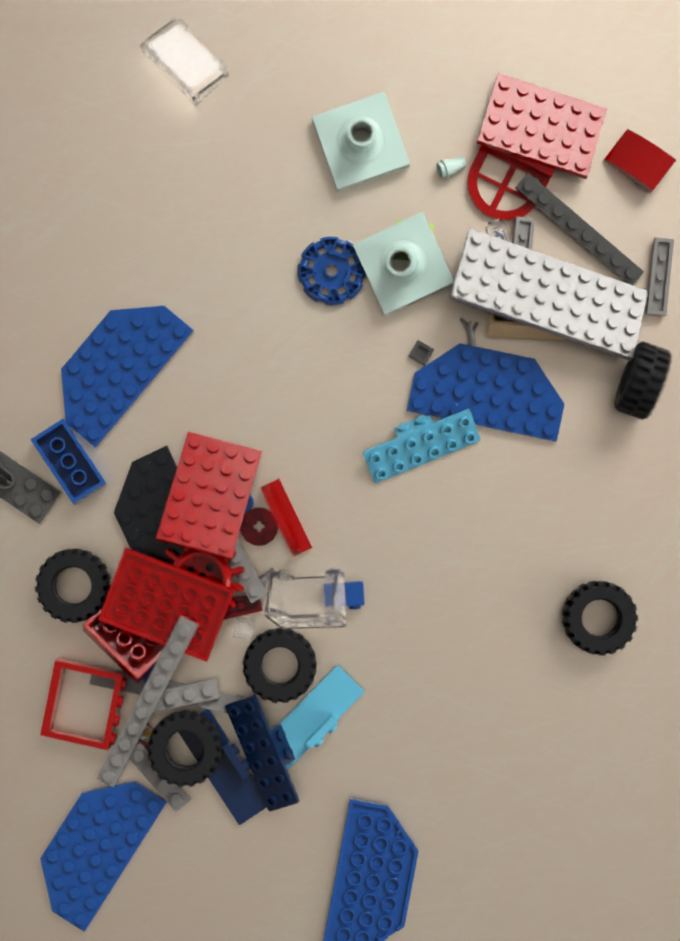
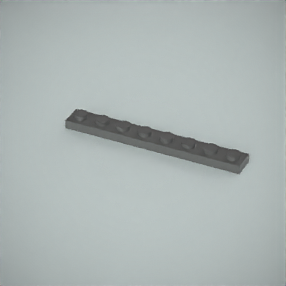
(579, 229)

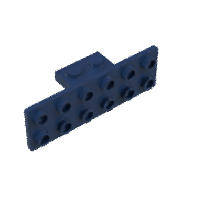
(265, 751)
(231, 777)

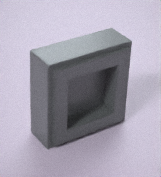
(421, 353)

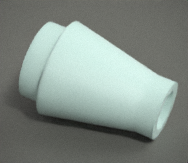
(450, 166)

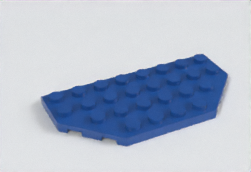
(118, 366)
(496, 386)
(96, 847)
(371, 875)

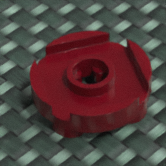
(250, 519)

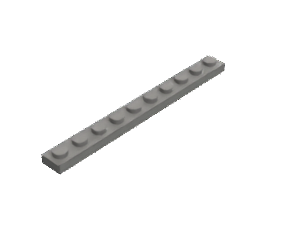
(147, 701)

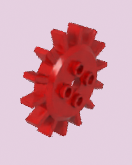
(221, 573)

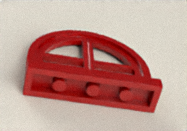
(537, 170)
(286, 517)

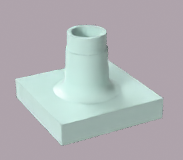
(355, 161)
(427, 268)

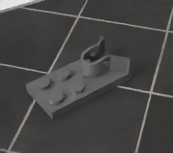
(25, 489)

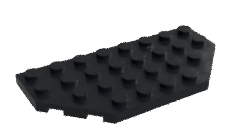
(144, 502)

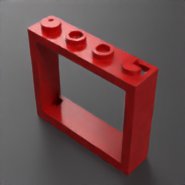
(53, 698)

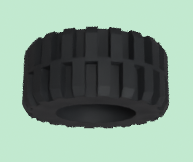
(643, 380)
(47, 585)
(620, 633)
(279, 691)
(166, 766)

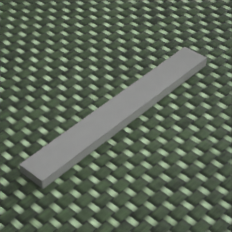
(215, 704)

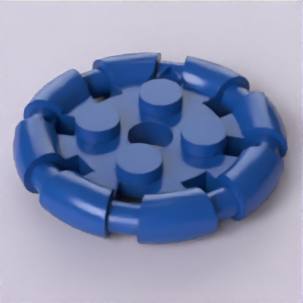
(326, 281)

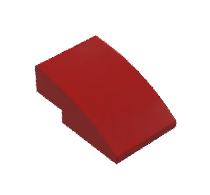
(640, 160)

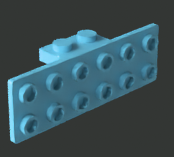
(421, 443)
(319, 712)

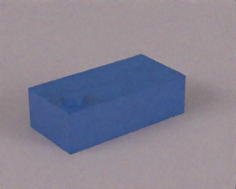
(68, 461)

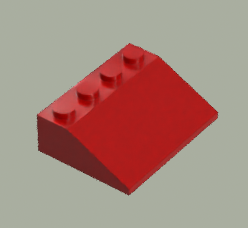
(129, 651)

